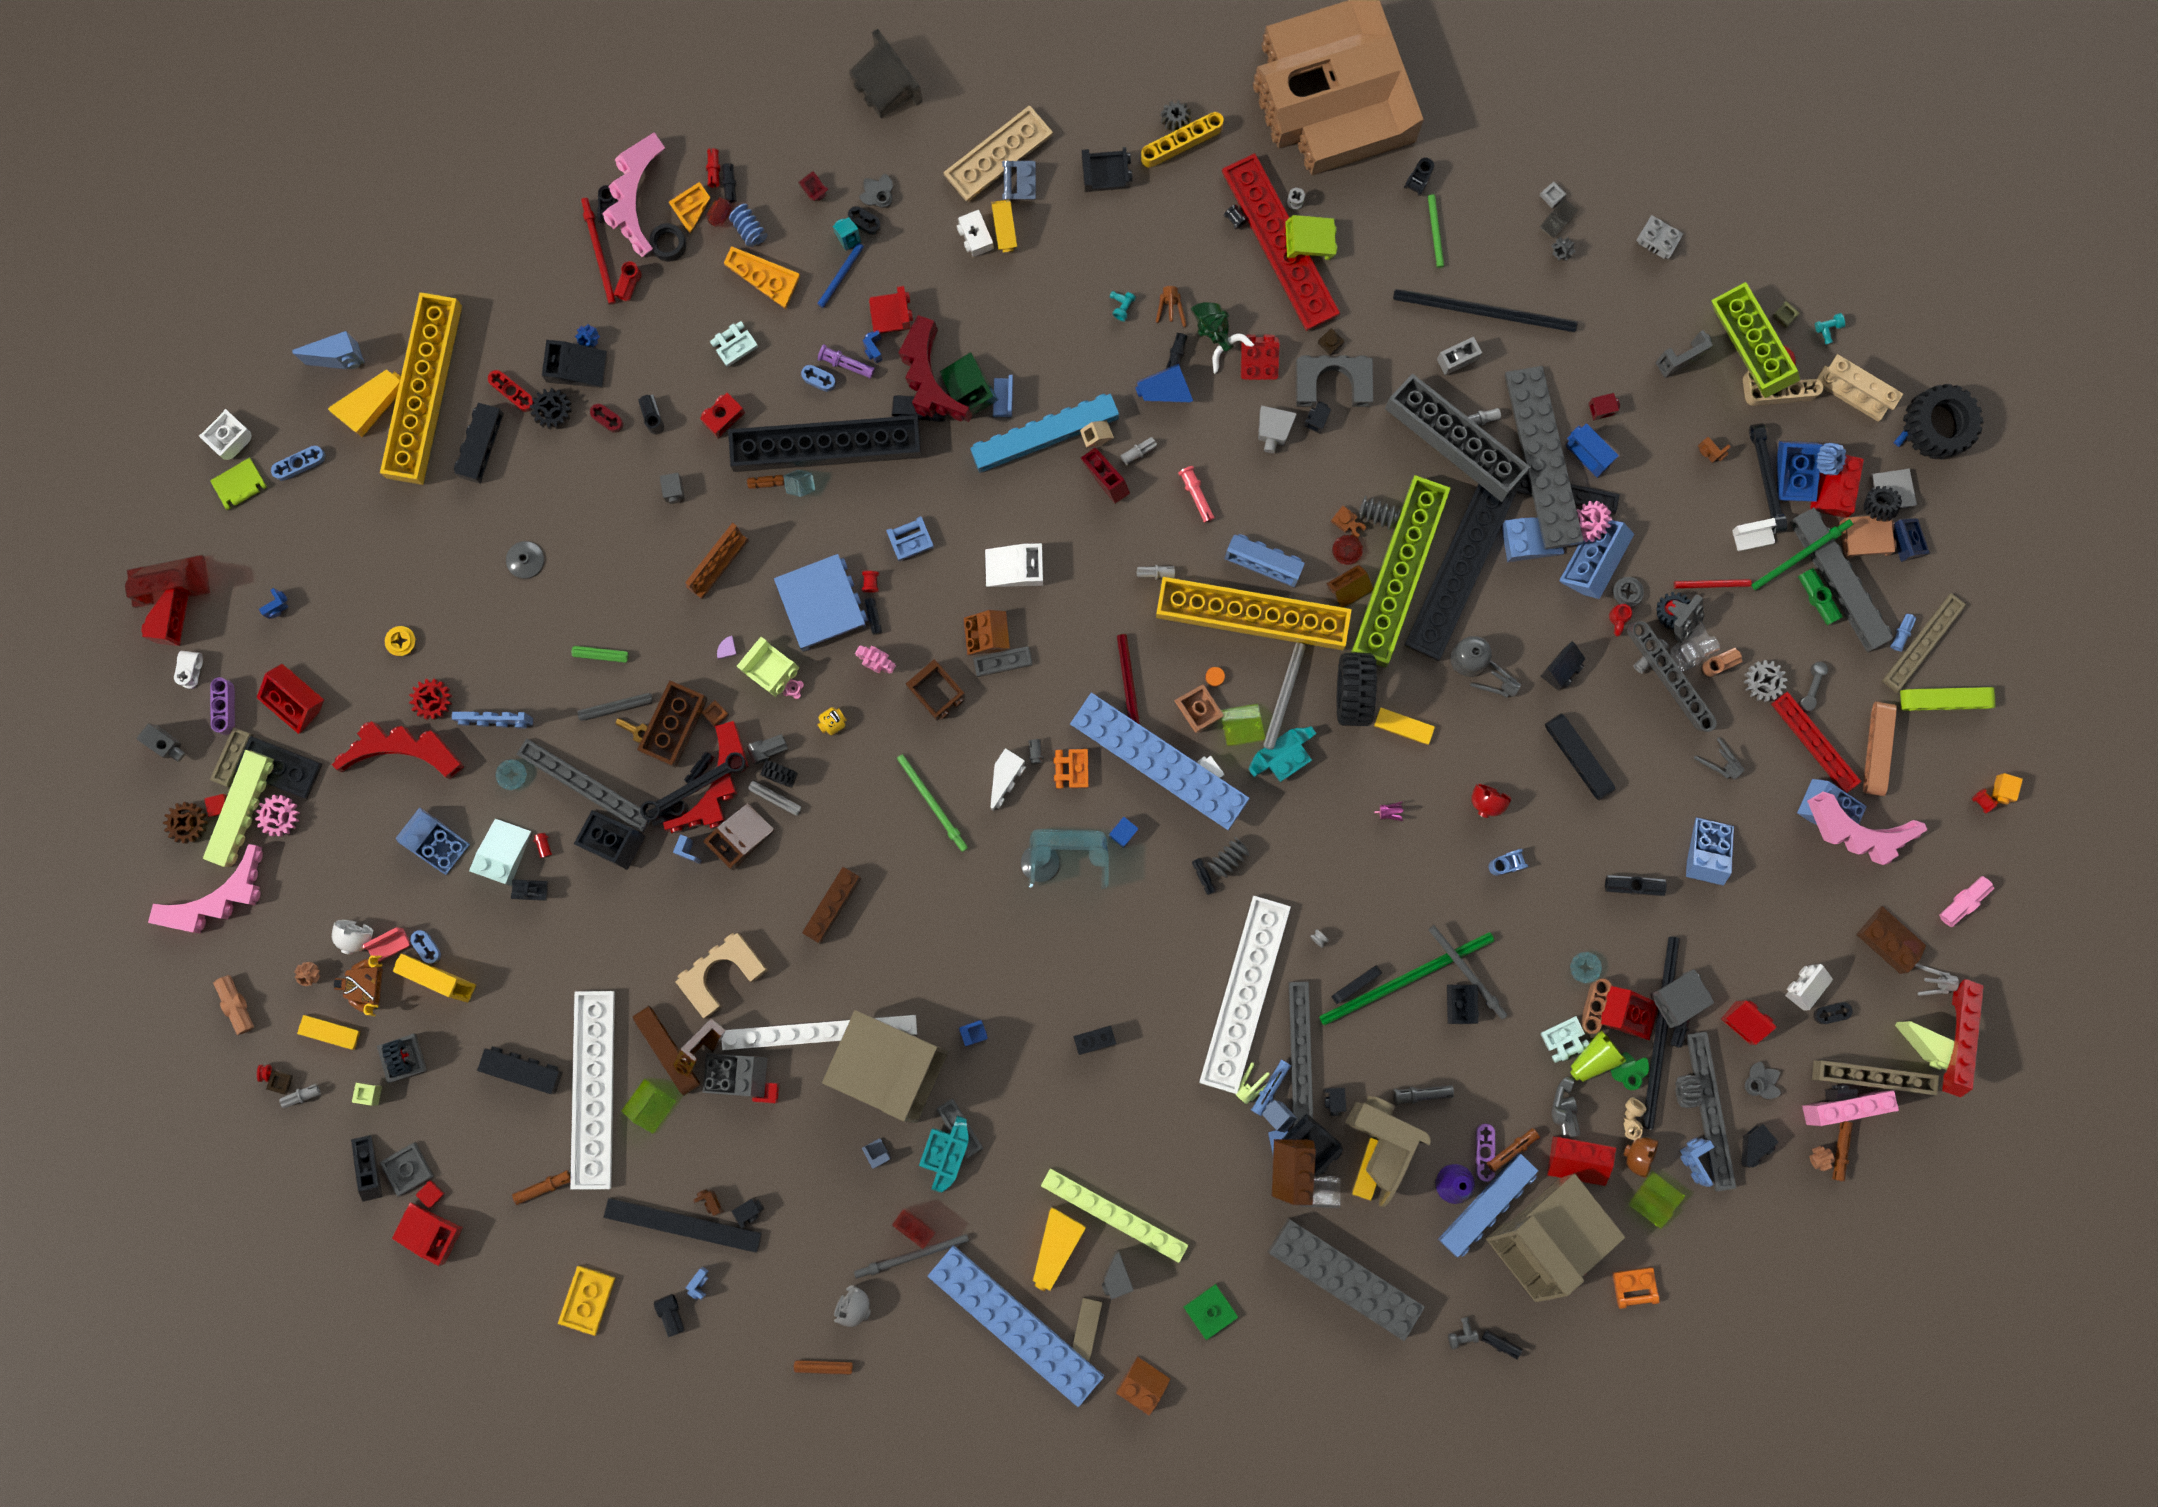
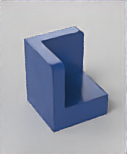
(1123, 832)
(973, 1033)

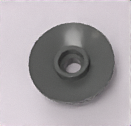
(532, 564)
(1043, 872)

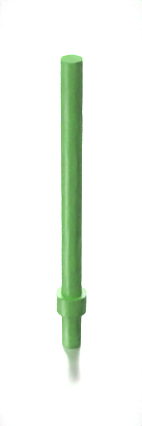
(953, 833)

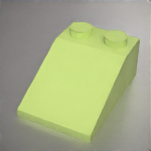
(1928, 1044)

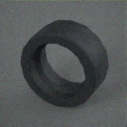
(667, 228)

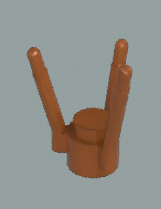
(1170, 296)

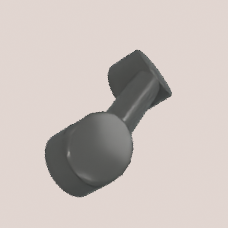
(1809, 702)
(1558, 1114)

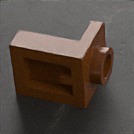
(712, 1203)

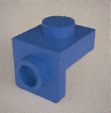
(871, 350)
(276, 606)

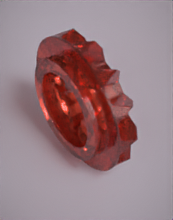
(1339, 553)

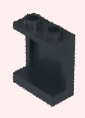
(1106, 170)
(1326, 1145)

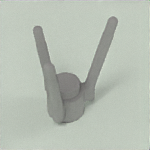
(1945, 981)

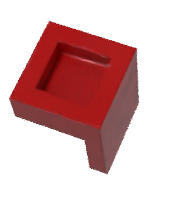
(771, 1094)

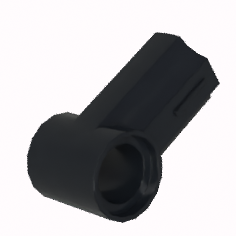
(651, 413)
(669, 813)
(667, 1310)

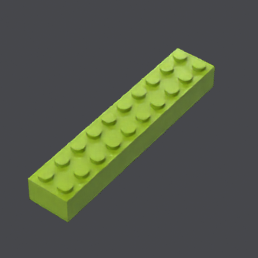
(1401, 569)

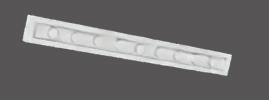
(803, 1033)

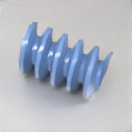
(746, 226)

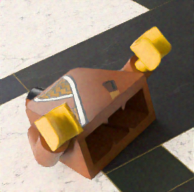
(362, 985)

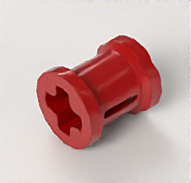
(870, 581)
(1984, 800)

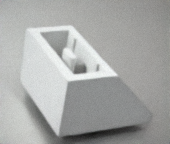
(1809, 986)

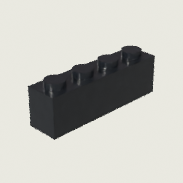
(478, 442)
(520, 1071)

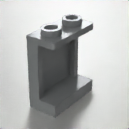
(1670, 363)
(1682, 998)

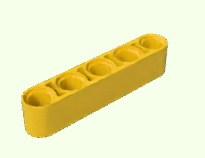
(1177, 147)

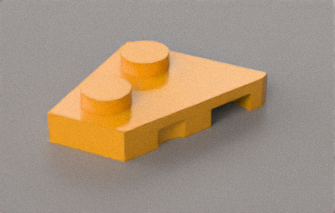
(690, 205)

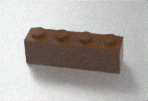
(831, 905)

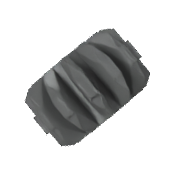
(1175, 109)
(1688, 1091)

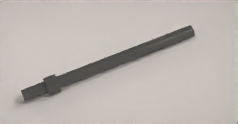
(1491, 1001)
(875, 1267)

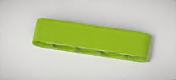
(1947, 699)

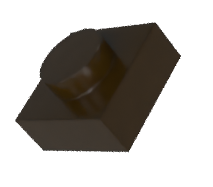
(1330, 341)
(279, 1082)

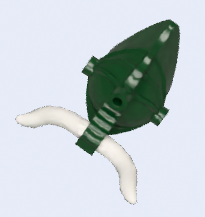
(1214, 324)

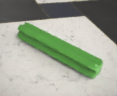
(600, 654)

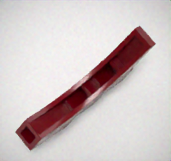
(917, 353)

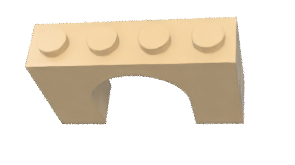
(694, 981)

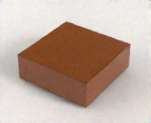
(715, 713)

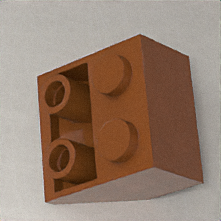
(986, 632)

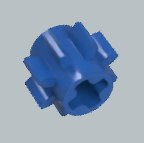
(587, 336)

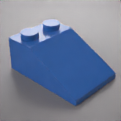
(1797, 470)

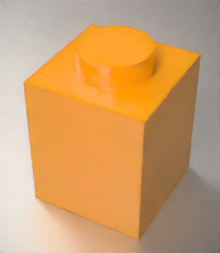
(2006, 788)

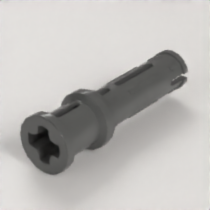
(1414, 1095)

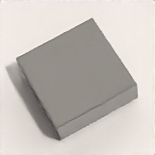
(1552, 194)

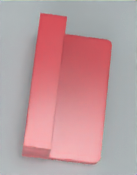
(388, 944)

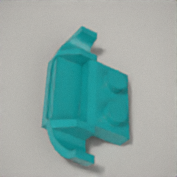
(1286, 756)
(945, 1153)

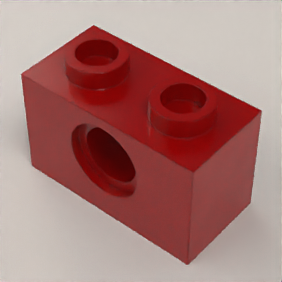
(717, 425)

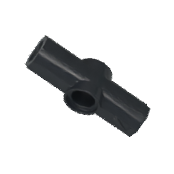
(1647, 886)

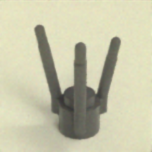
(1509, 685)
(1733, 766)

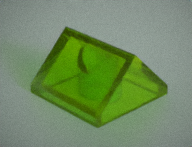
(648, 1106)

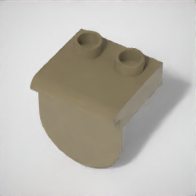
(1395, 1143)

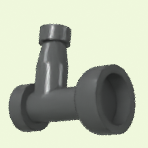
(1469, 1336)

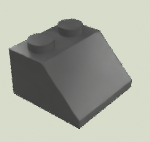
(1116, 1278)

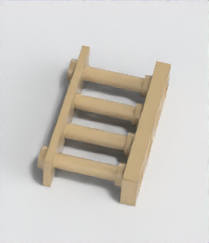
(1858, 388)

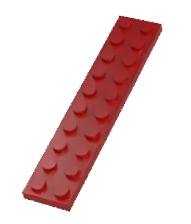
(1268, 221)

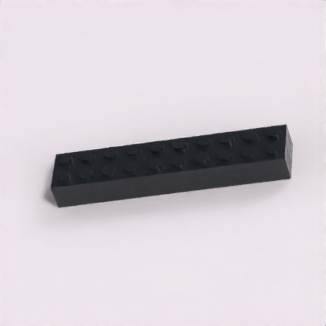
(824, 443)

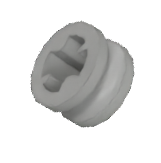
(1319, 938)

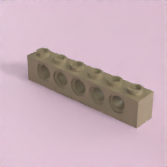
(1875, 1077)

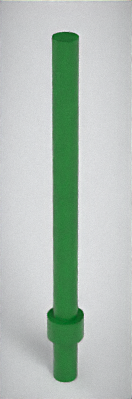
(1834, 533)

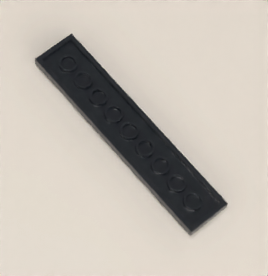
(1458, 573)

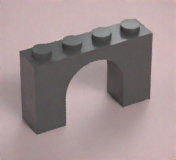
(1358, 371)

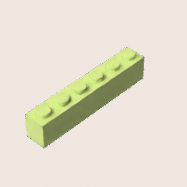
(238, 809)

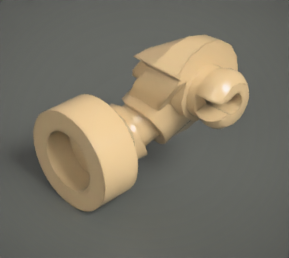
(1632, 1126)

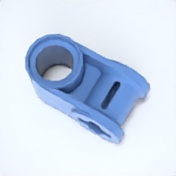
(1511, 862)

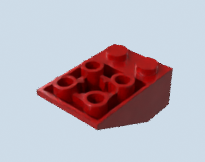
(427, 1234)

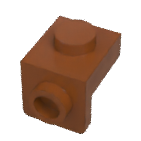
(1710, 450)

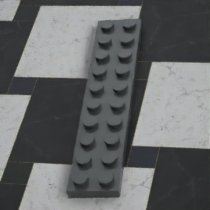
(1545, 457)

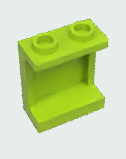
(1310, 236)

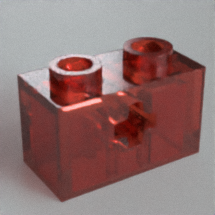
(914, 1228)

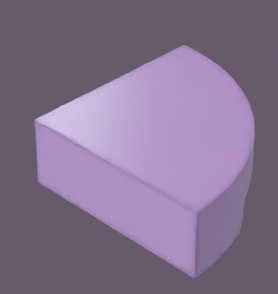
(726, 648)

